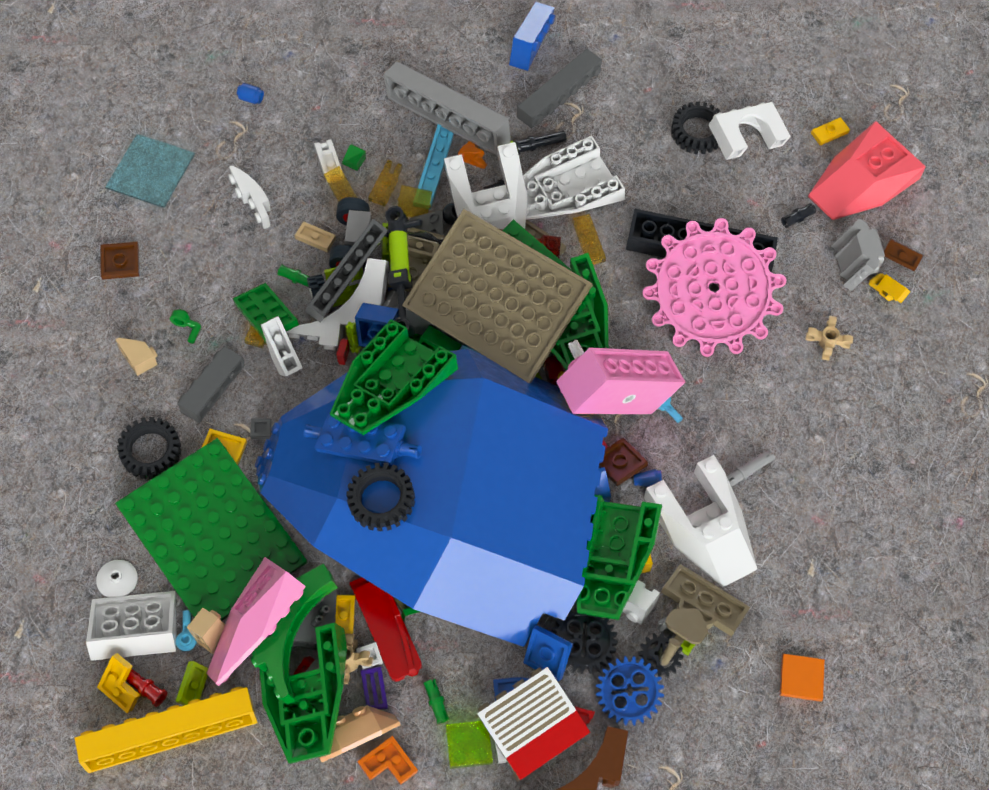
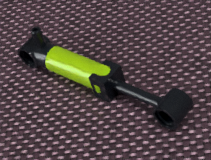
(399, 273)

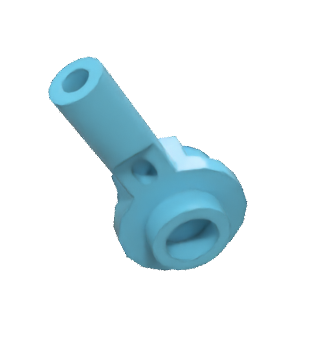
(669, 409)
(185, 640)

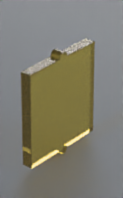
(414, 201)

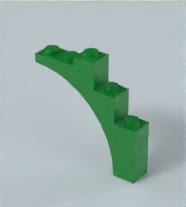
(274, 652)

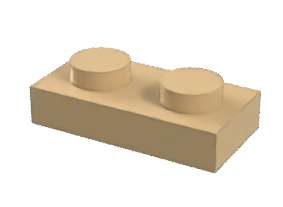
(315, 237)

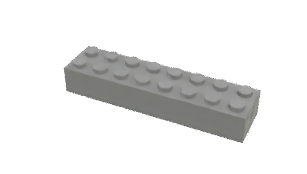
(447, 107)

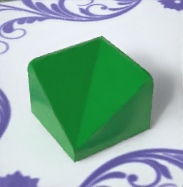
(354, 157)

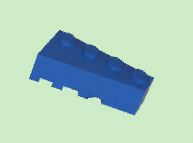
(531, 35)

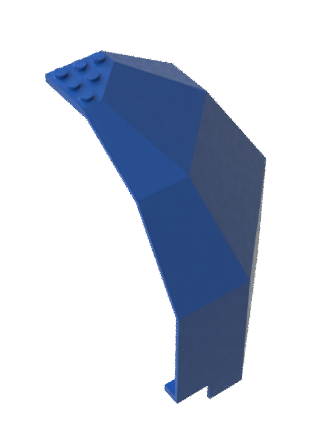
(495, 499)

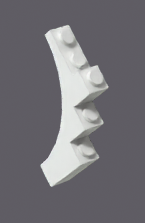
(370, 290)

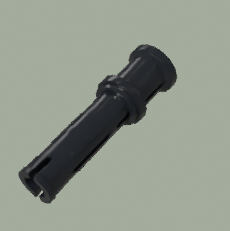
(532, 143)

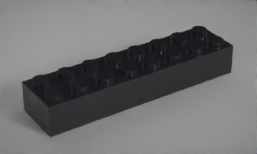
(650, 227)

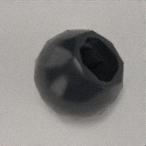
(449, 214)

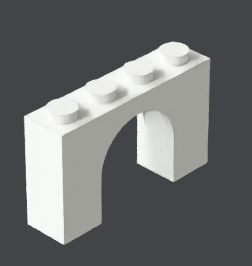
(762, 117)

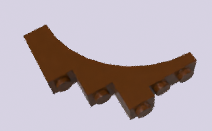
(606, 765)

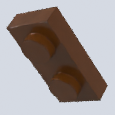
(903, 255)

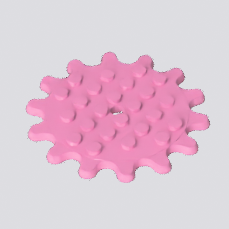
(718, 259)

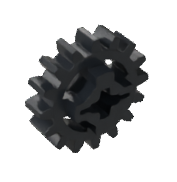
(651, 654)

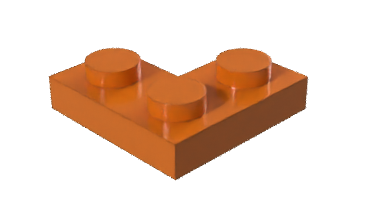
(389, 756)

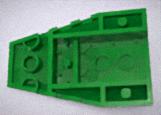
(617, 555)

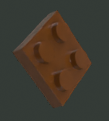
(119, 260)
(622, 461)

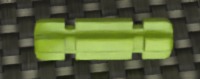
(352, 337)

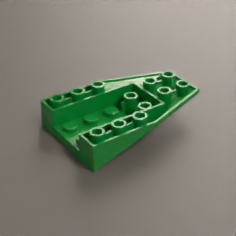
(389, 378)

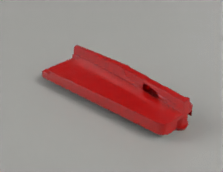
(387, 630)

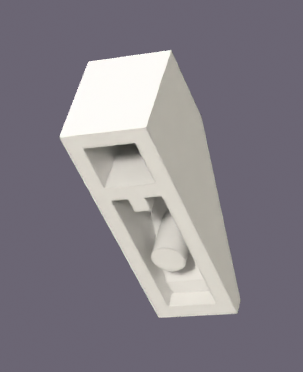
(280, 347)

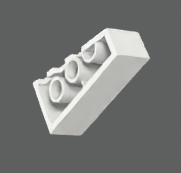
(640, 603)

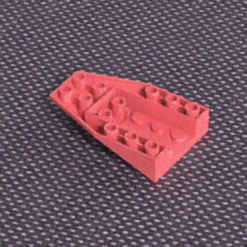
(866, 174)

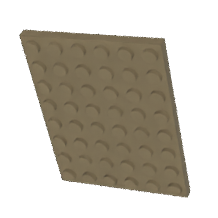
(497, 295)

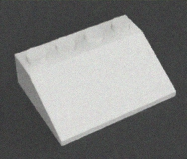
(132, 625)

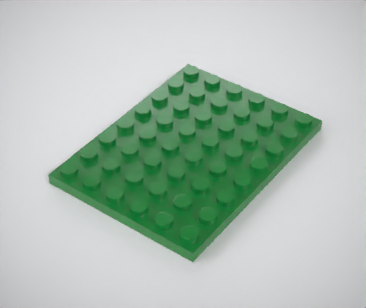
(208, 529)

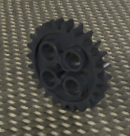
(603, 641)

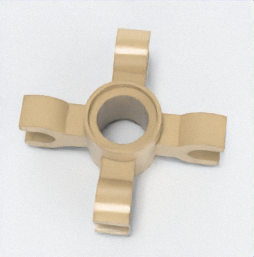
(828, 344)
(353, 659)

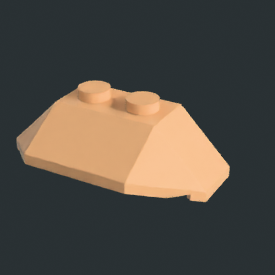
(360, 727)

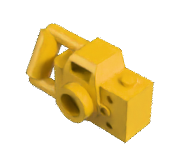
(889, 286)

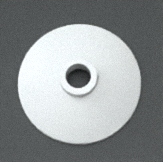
(123, 584)

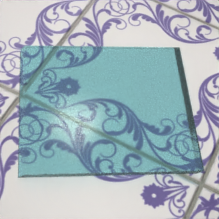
(150, 170)

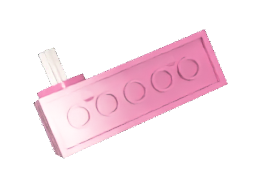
(618, 380)

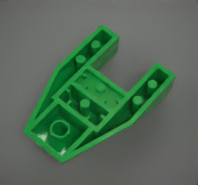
(591, 319)
(309, 723)

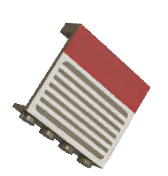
(532, 722)

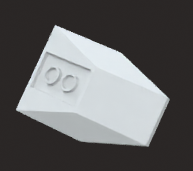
(570, 182)

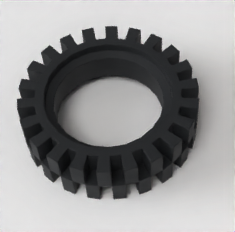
(683, 137)
(138, 430)
(390, 517)

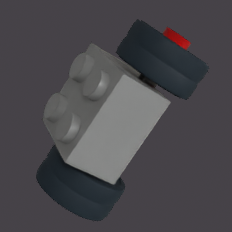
(356, 216)

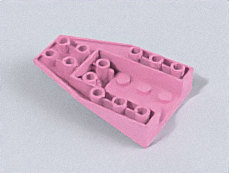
(254, 617)

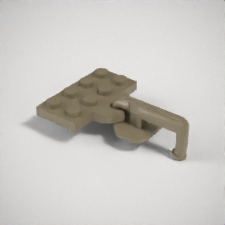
(698, 609)

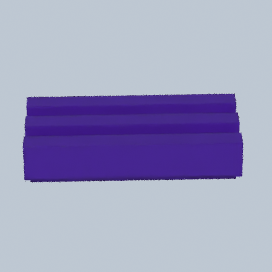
(371, 671)

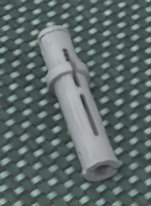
(743, 472)

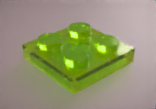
(468, 744)

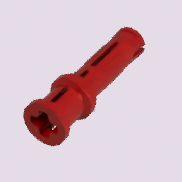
(147, 688)

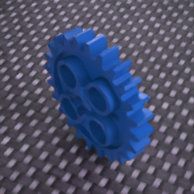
(632, 710)

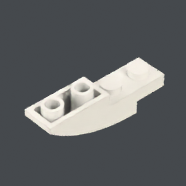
(251, 193)

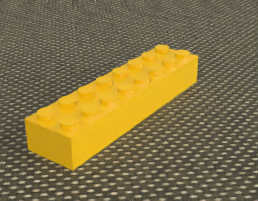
(165, 729)

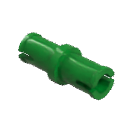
(294, 275)
(436, 701)

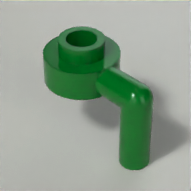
(182, 319)

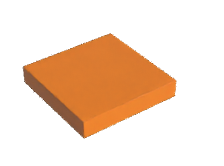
(802, 677)

